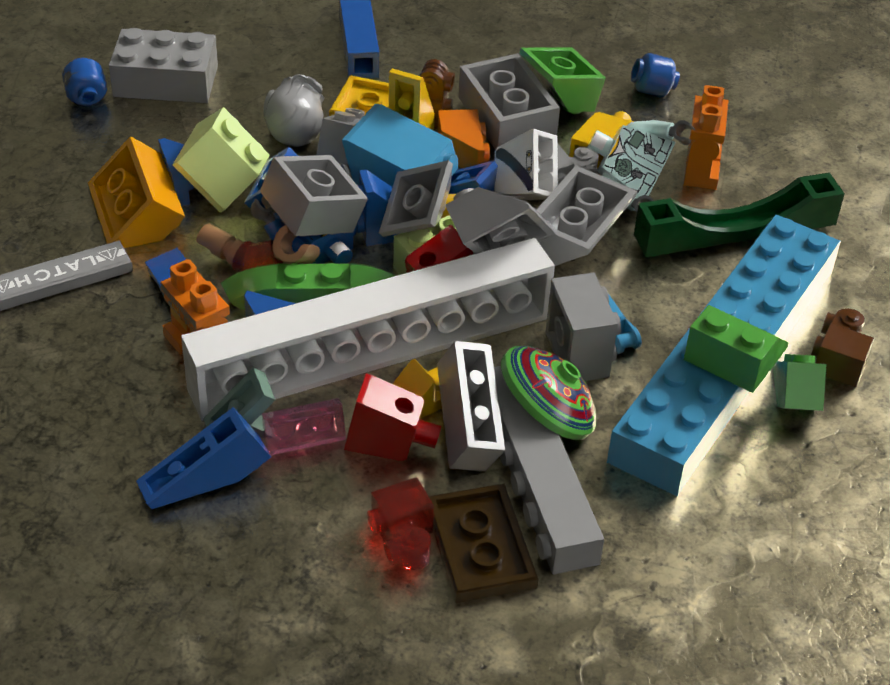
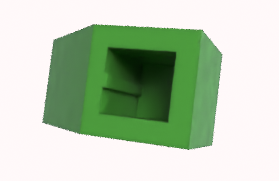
(799, 382)

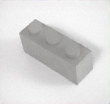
(470, 406)

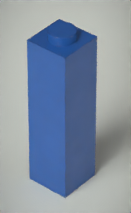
(359, 38)

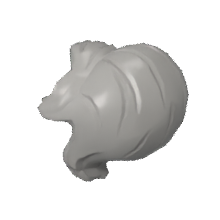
(295, 110)

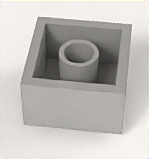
(313, 195)
(582, 324)

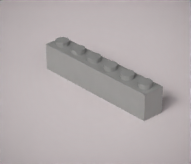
(549, 488)

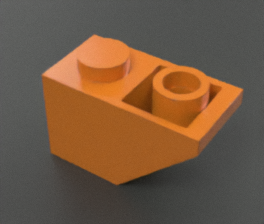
(466, 134)

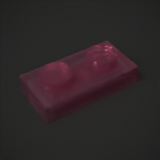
(304, 426)

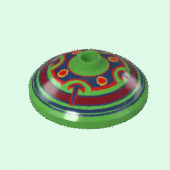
(550, 391)

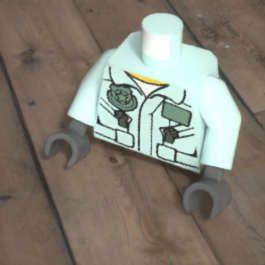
(638, 154)

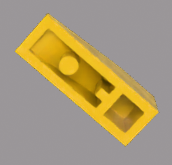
(410, 97)

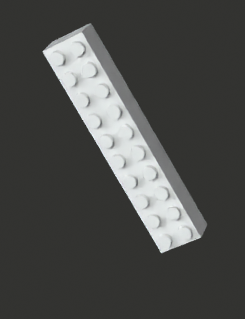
(372, 324)

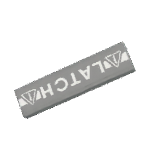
(63, 274)

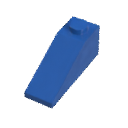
(210, 460)

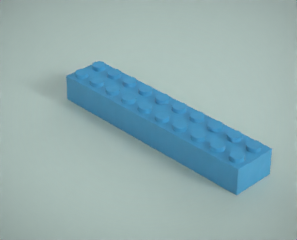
(688, 407)

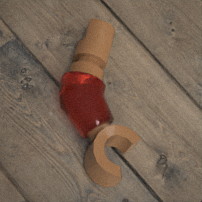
(249, 254)

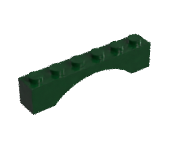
(672, 227)

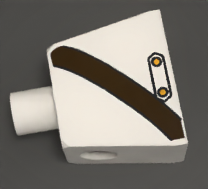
(527, 166)

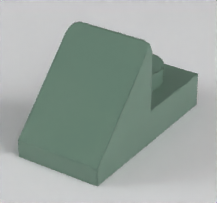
(250, 399)

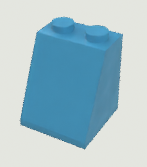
(393, 143)

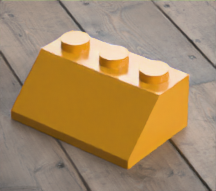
(135, 196)

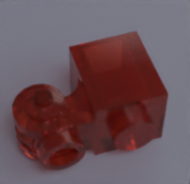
(404, 520)

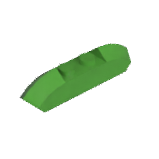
(299, 281)

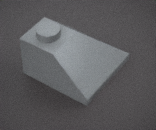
(417, 198)

